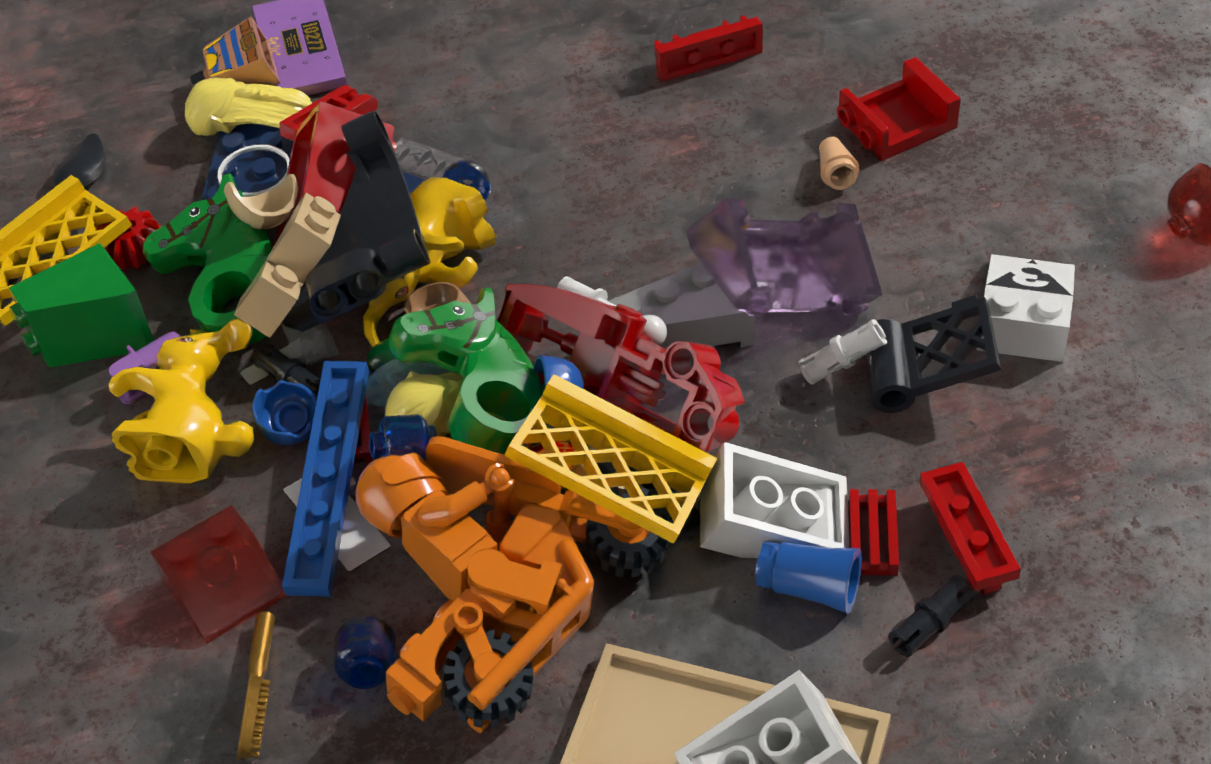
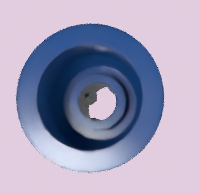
(811, 573)

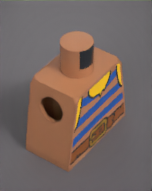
(240, 55)

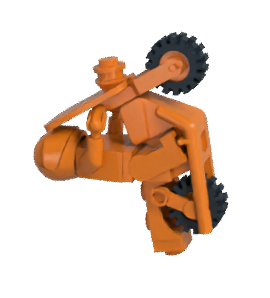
(523, 594)

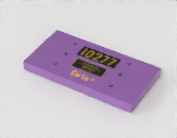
(301, 44)

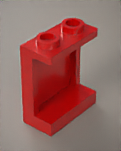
(902, 112)

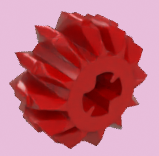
(128, 247)

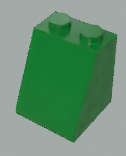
(80, 310)

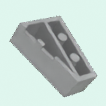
(692, 309)

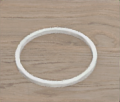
(252, 148)

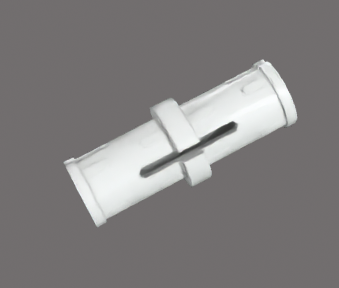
(842, 352)

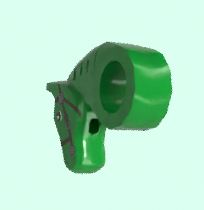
(222, 244)
(492, 366)

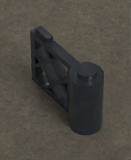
(897, 368)

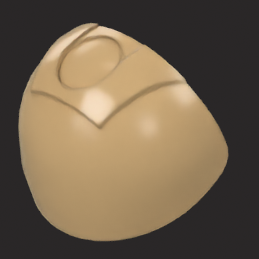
(265, 209)

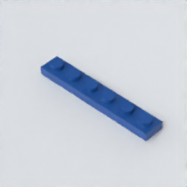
(326, 480)

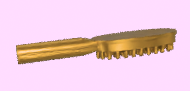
(256, 695)

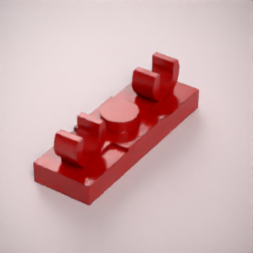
(708, 48)
(970, 527)

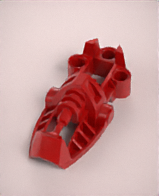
(626, 365)

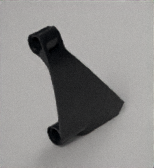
(374, 237)

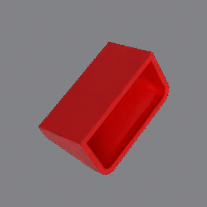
(322, 158)

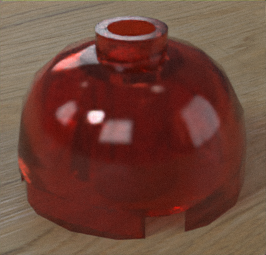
(1191, 205)

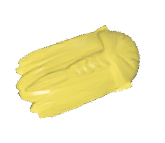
(224, 104)
(428, 396)

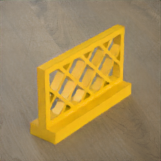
(47, 229)
(618, 440)

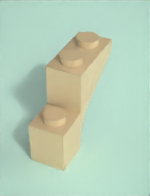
(287, 266)

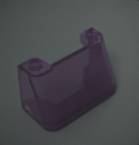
(787, 263)

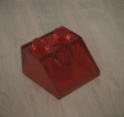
(218, 573)

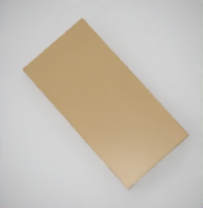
(652, 706)

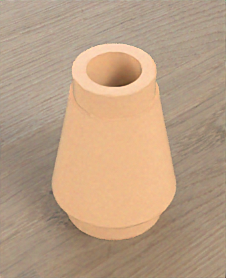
(837, 164)

